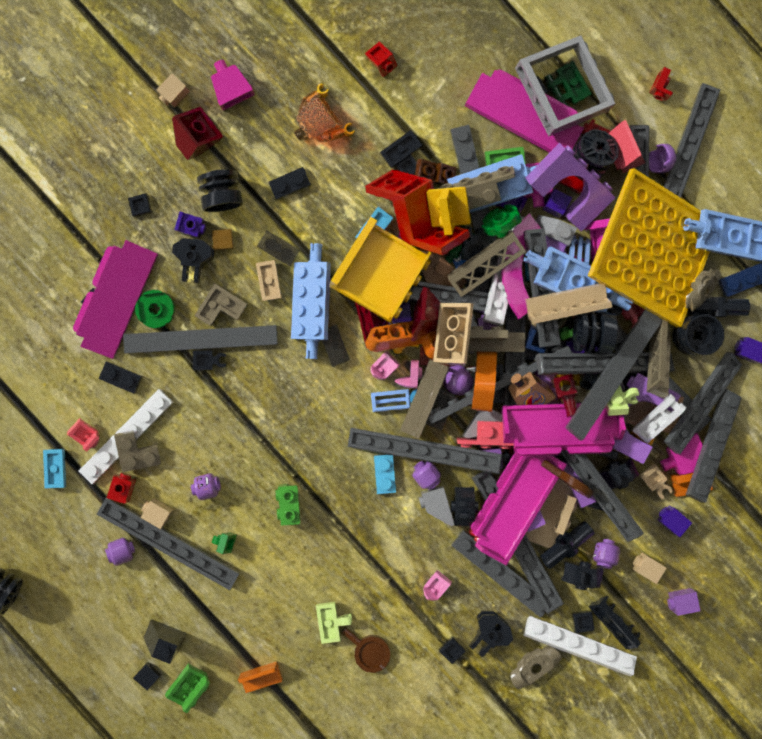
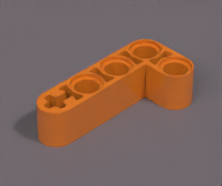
(381, 338)
(484, 381)

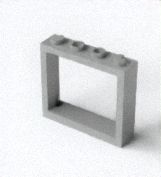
(539, 98)

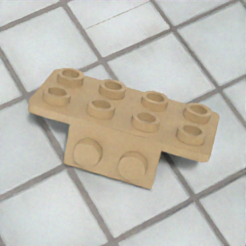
(556, 513)

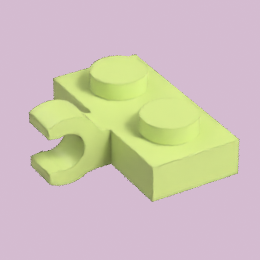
(619, 402)
(330, 622)

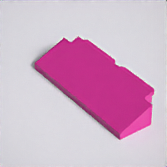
(508, 105)
(112, 304)
(543, 431)
(514, 505)

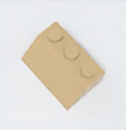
(453, 333)

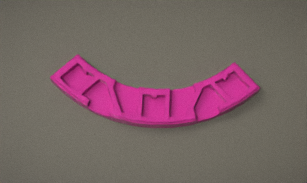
(512, 273)

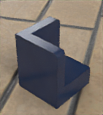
(532, 340)

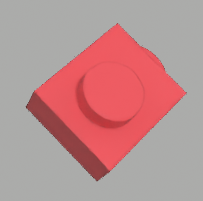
(84, 434)

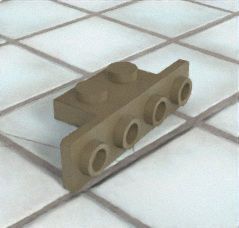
(484, 188)
(495, 340)

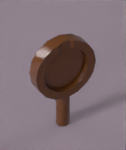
(568, 479)
(371, 651)

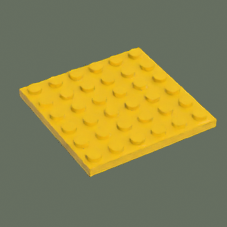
(648, 251)

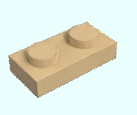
(268, 280)

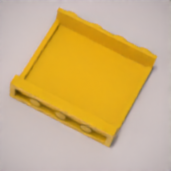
(380, 271)

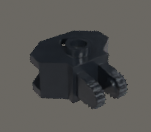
(192, 258)
(619, 473)
(464, 506)
(582, 574)
(491, 634)

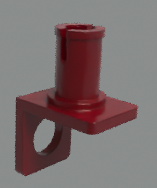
(567, 397)

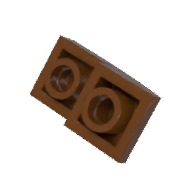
(435, 171)

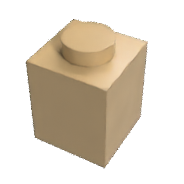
(172, 91)
(156, 513)
(648, 567)

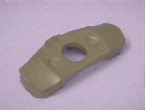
(705, 279)
(547, 658)

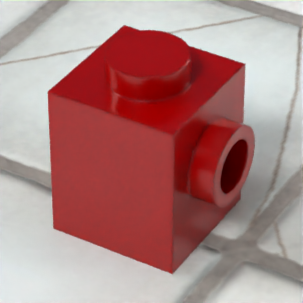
(121, 488)

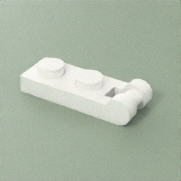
(659, 419)

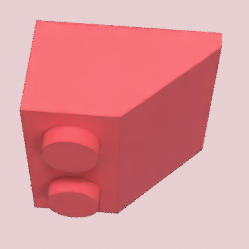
(629, 153)

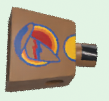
(530, 390)

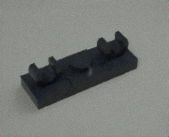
(615, 623)

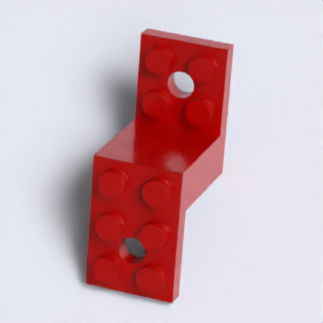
(413, 212)

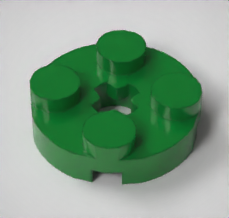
(501, 221)
(146, 302)

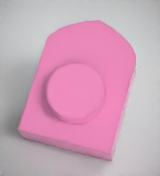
(384, 366)
(415, 373)
(436, 586)

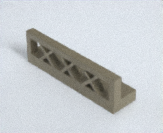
(481, 257)
(659, 361)
(424, 399)

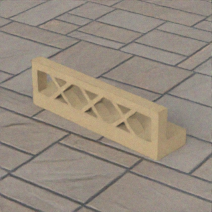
(567, 303)

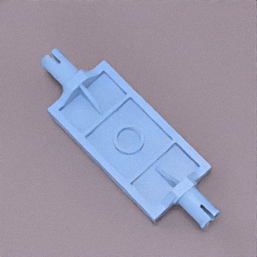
(508, 189)
(727, 234)
(563, 272)
(311, 300)

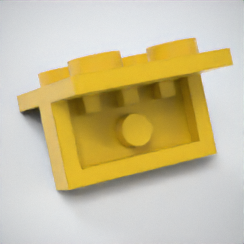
(448, 208)

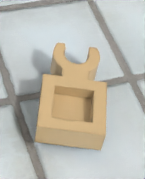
(655, 480)

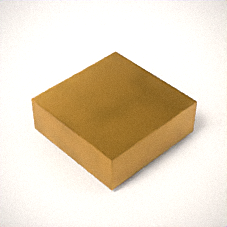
(222, 239)

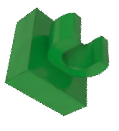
(225, 542)

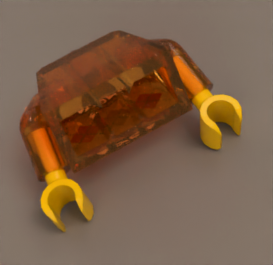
(318, 119)

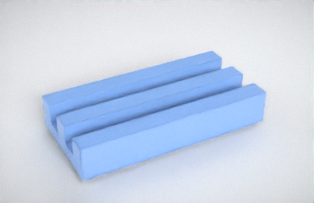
(580, 243)
(374, 402)

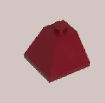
(194, 132)
(425, 314)

